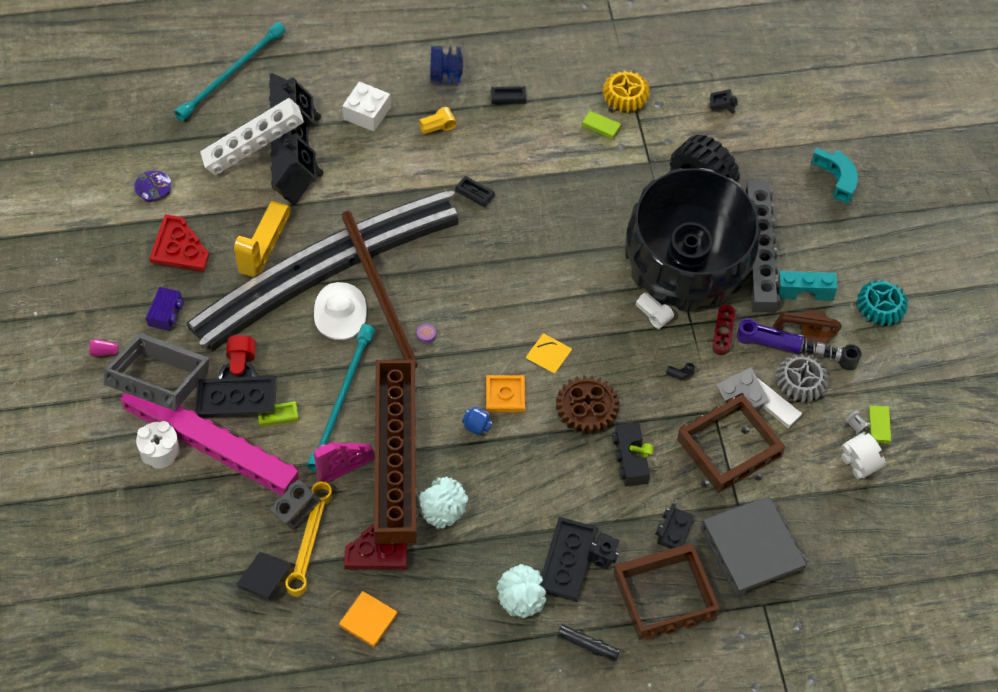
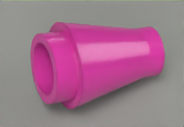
(103, 348)

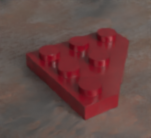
(367, 555)

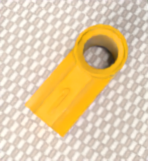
(441, 120)

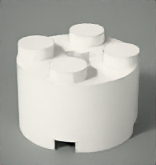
(157, 444)
(863, 455)

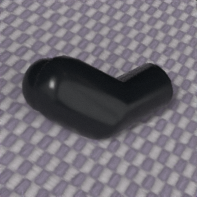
(682, 373)

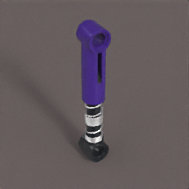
(796, 343)

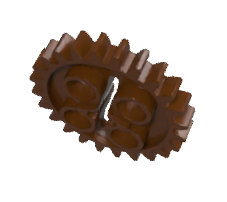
(589, 419)

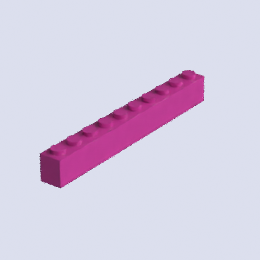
(218, 444)

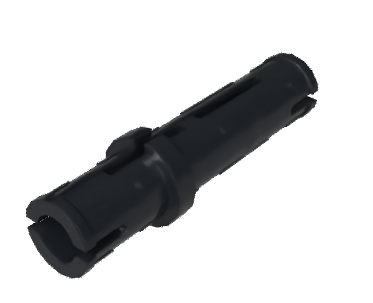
(588, 643)

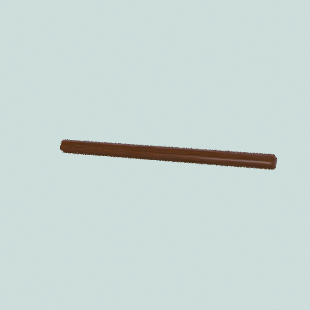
(378, 287)

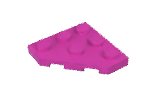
(340, 458)

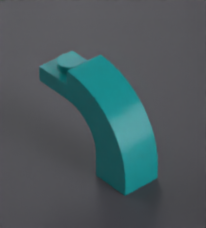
(842, 169)

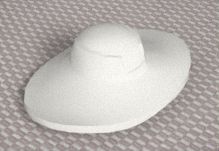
(340, 311)

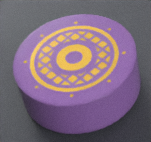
(426, 333)

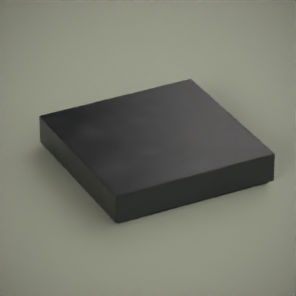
(265, 576)

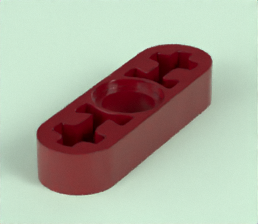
(720, 322)

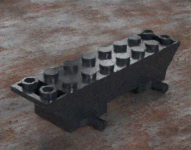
(291, 156)

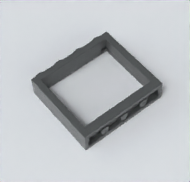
(163, 352)

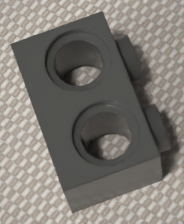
(298, 507)

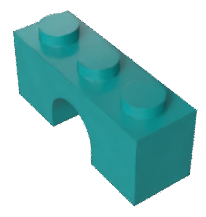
(820, 283)

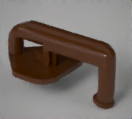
(813, 323)

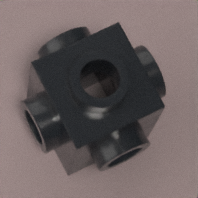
(604, 551)

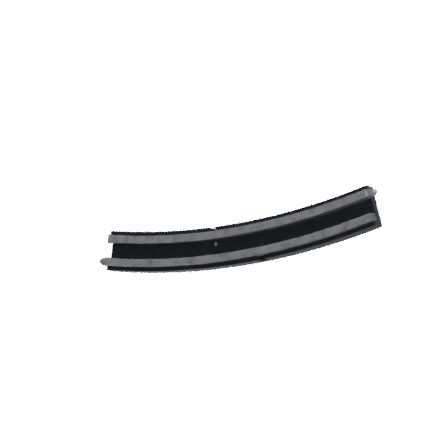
(318, 263)

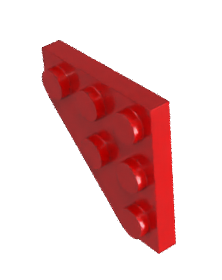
(178, 246)

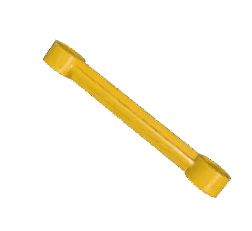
(308, 541)

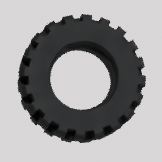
(705, 153)

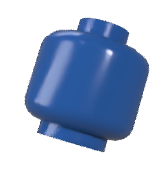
(477, 420)

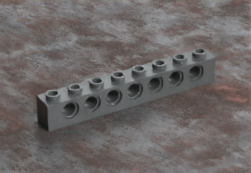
(764, 263)

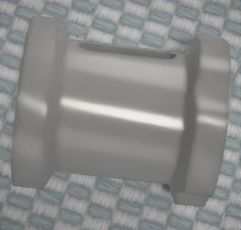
(857, 423)

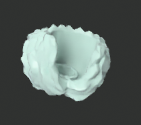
(442, 502)
(521, 591)

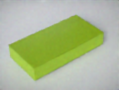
(601, 124)
(283, 414)
(880, 424)

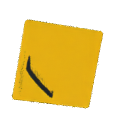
(548, 353)

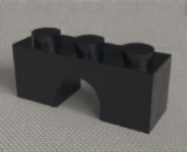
(633, 470)

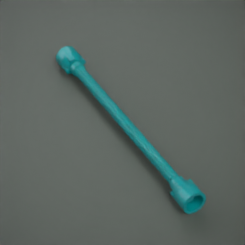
(186, 109)
(364, 337)

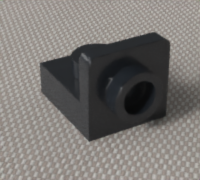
(723, 100)

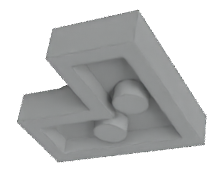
(746, 384)

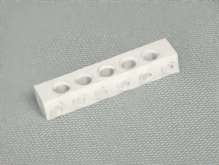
(251, 136)

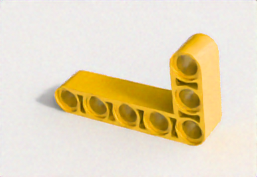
(253, 253)

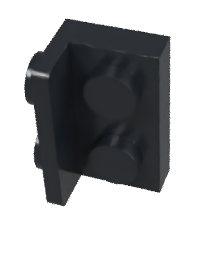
(675, 527)

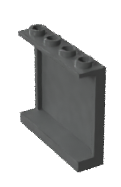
(753, 545)

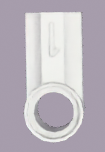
(657, 313)

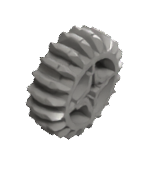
(813, 382)

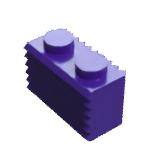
(164, 308)

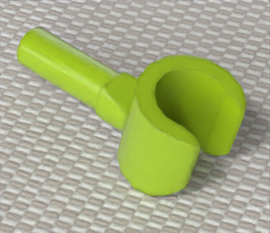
(644, 450)

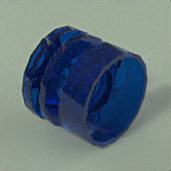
(445, 64)

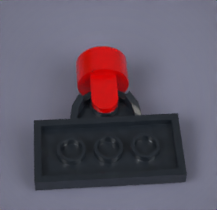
(238, 387)

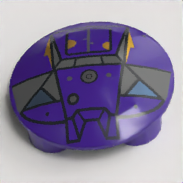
(152, 185)

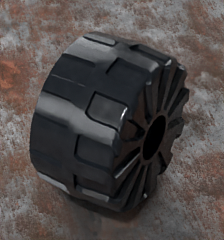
(692, 238)

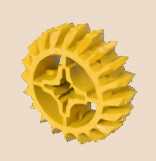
(626, 91)

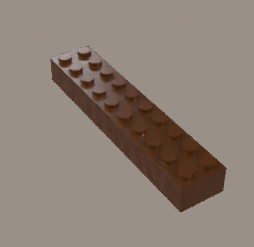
(395, 453)

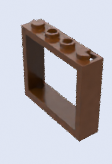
(724, 481)
(656, 561)

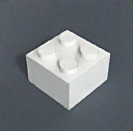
(366, 106)

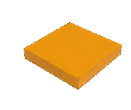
(505, 393)
(368, 619)

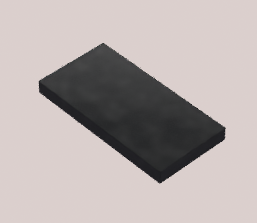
(568, 559)

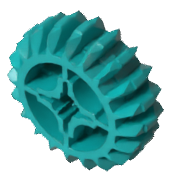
(877, 302)

